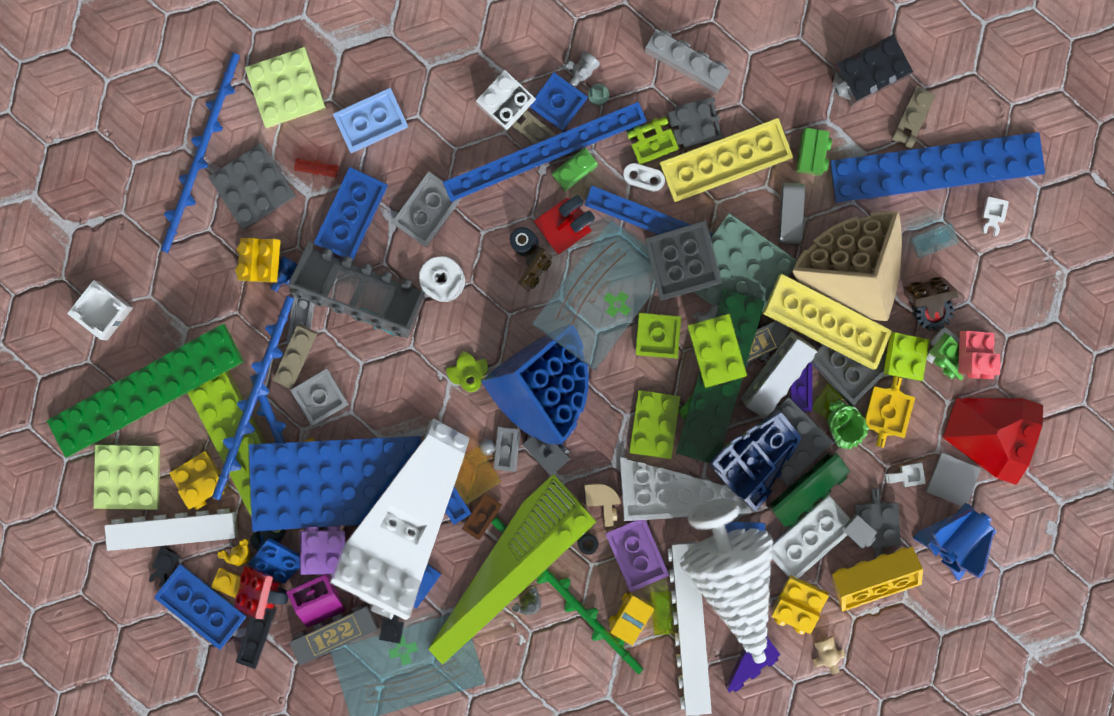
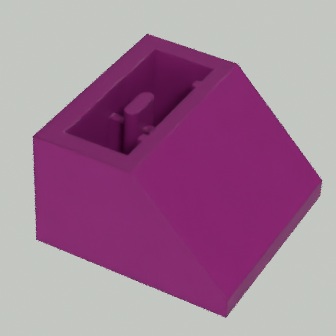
(316, 600)

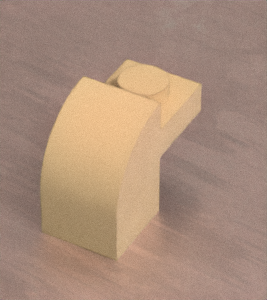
(602, 494)

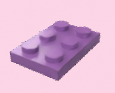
(637, 554)

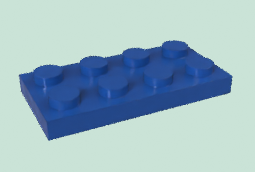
(351, 213)
(200, 606)

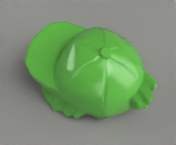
(846, 425)

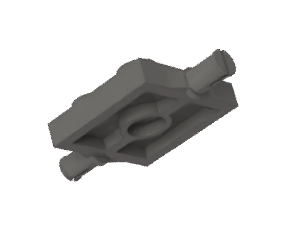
(883, 519)

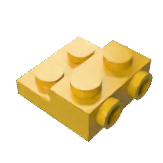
(258, 260)
(196, 480)
(799, 605)

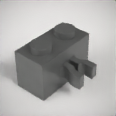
(548, 455)

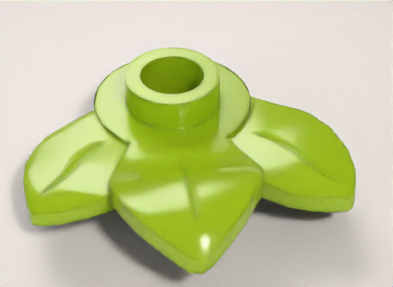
(466, 369)

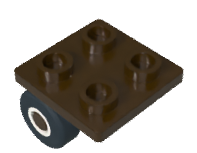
(537, 258)

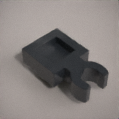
(165, 563)
(392, 630)

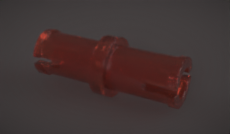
(316, 168)

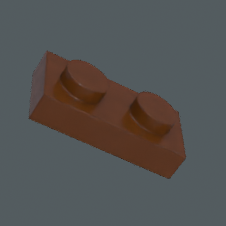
(482, 516)

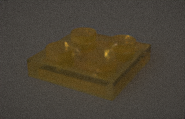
(475, 476)

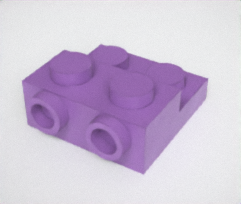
(320, 549)

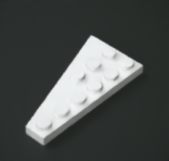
(666, 494)

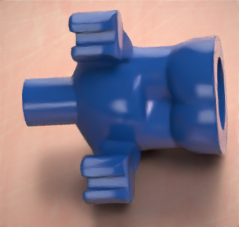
(285, 272)

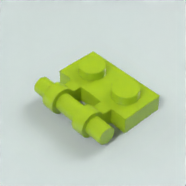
(654, 146)

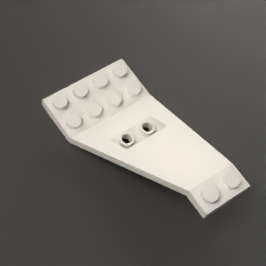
(383, 559)

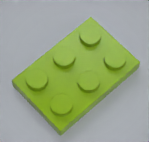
(717, 350)
(654, 424)

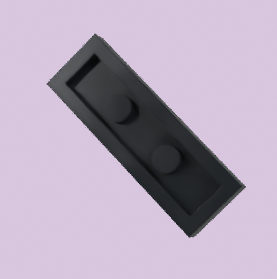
(255, 639)

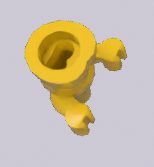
(238, 555)

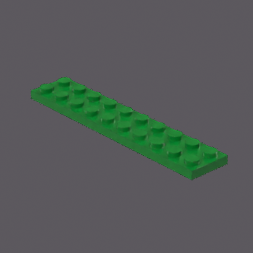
(145, 390)

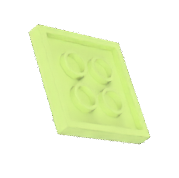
(285, 87)
(126, 477)

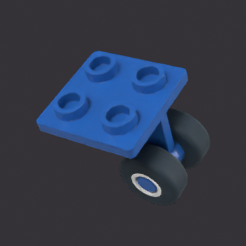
(272, 556)

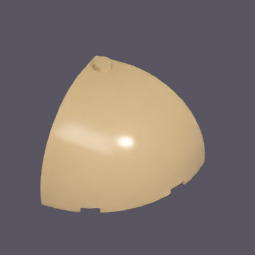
(856, 264)

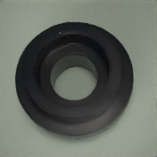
(590, 550)

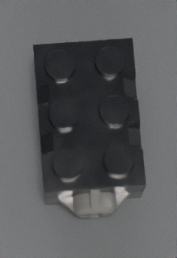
(870, 71)

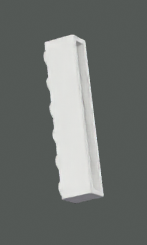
(171, 531)

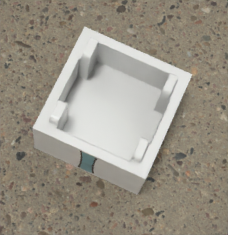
(100, 310)

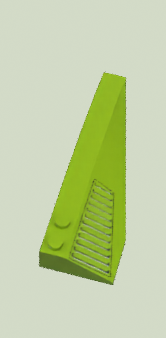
(532, 541)

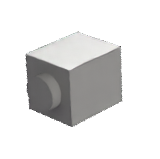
(859, 531)

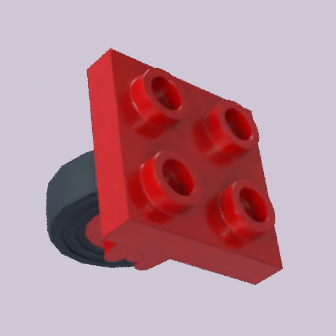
(258, 592)

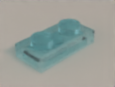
(934, 240)

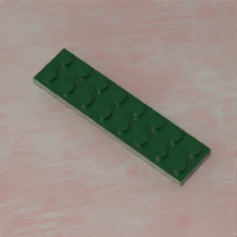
(713, 406)

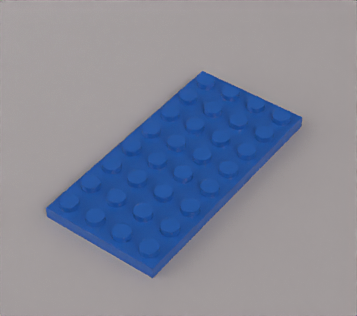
(322, 480)

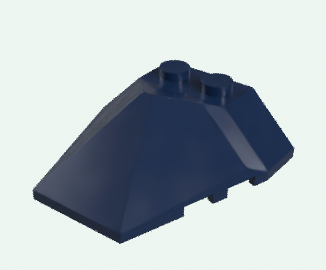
(755, 459)

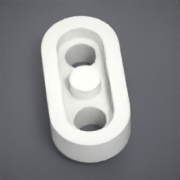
(644, 176)

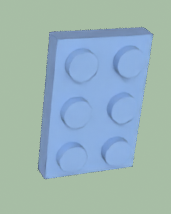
(370, 120)

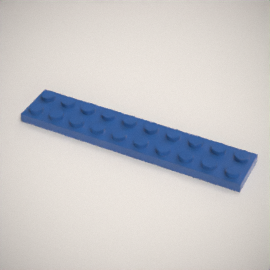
(937, 167)

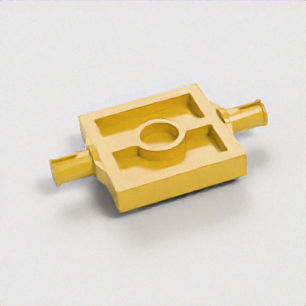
(889, 411)

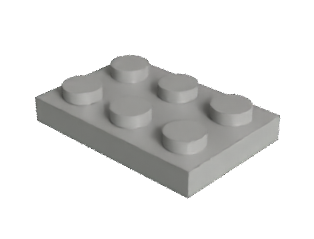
(425, 210)

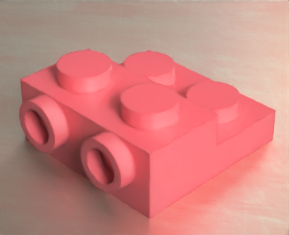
(978, 355)

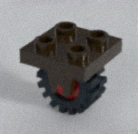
(931, 302)

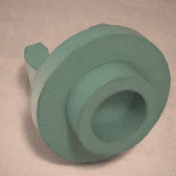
(598, 94)

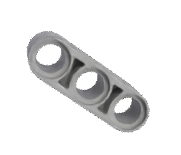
(791, 213)

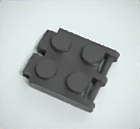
(695, 123)

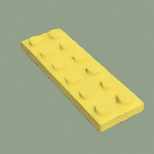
(726, 160)
(827, 322)

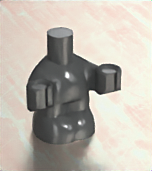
(529, 603)

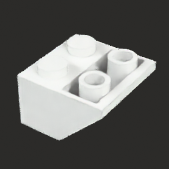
(505, 100)

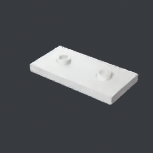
(810, 538)

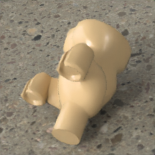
(828, 654)

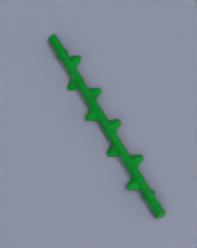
(588, 614)

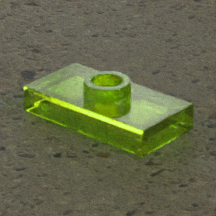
(823, 401)

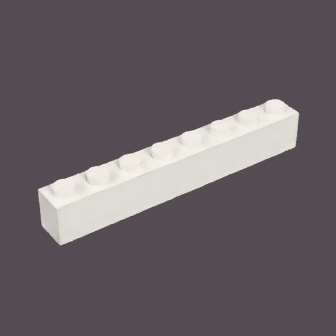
(689, 636)

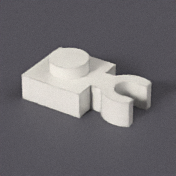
(994, 212)

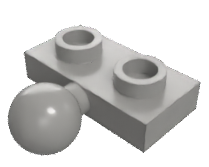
(505, 449)

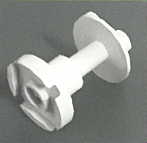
(432, 273)

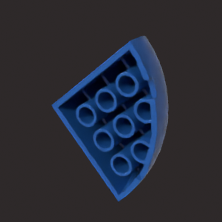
(541, 390)

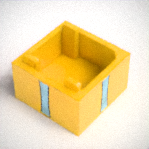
(631, 617)

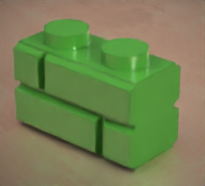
(813, 151)
(574, 169)

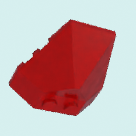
(996, 433)

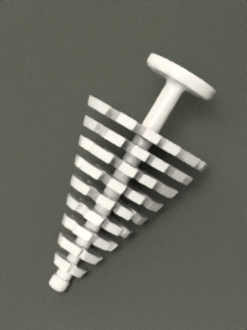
(732, 573)

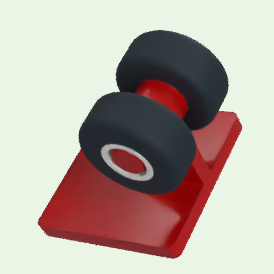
(565, 224)

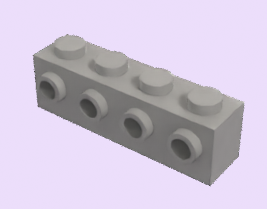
(687, 61)
(778, 375)

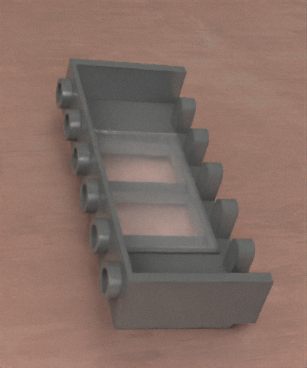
(356, 291)

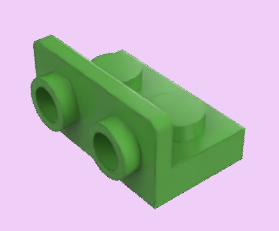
(947, 356)

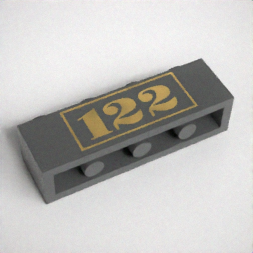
(766, 340)
(334, 634)

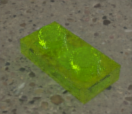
(663, 613)

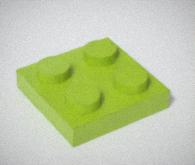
(658, 335)
(906, 356)

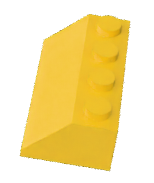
(877, 578)

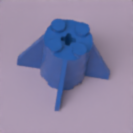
(961, 541)

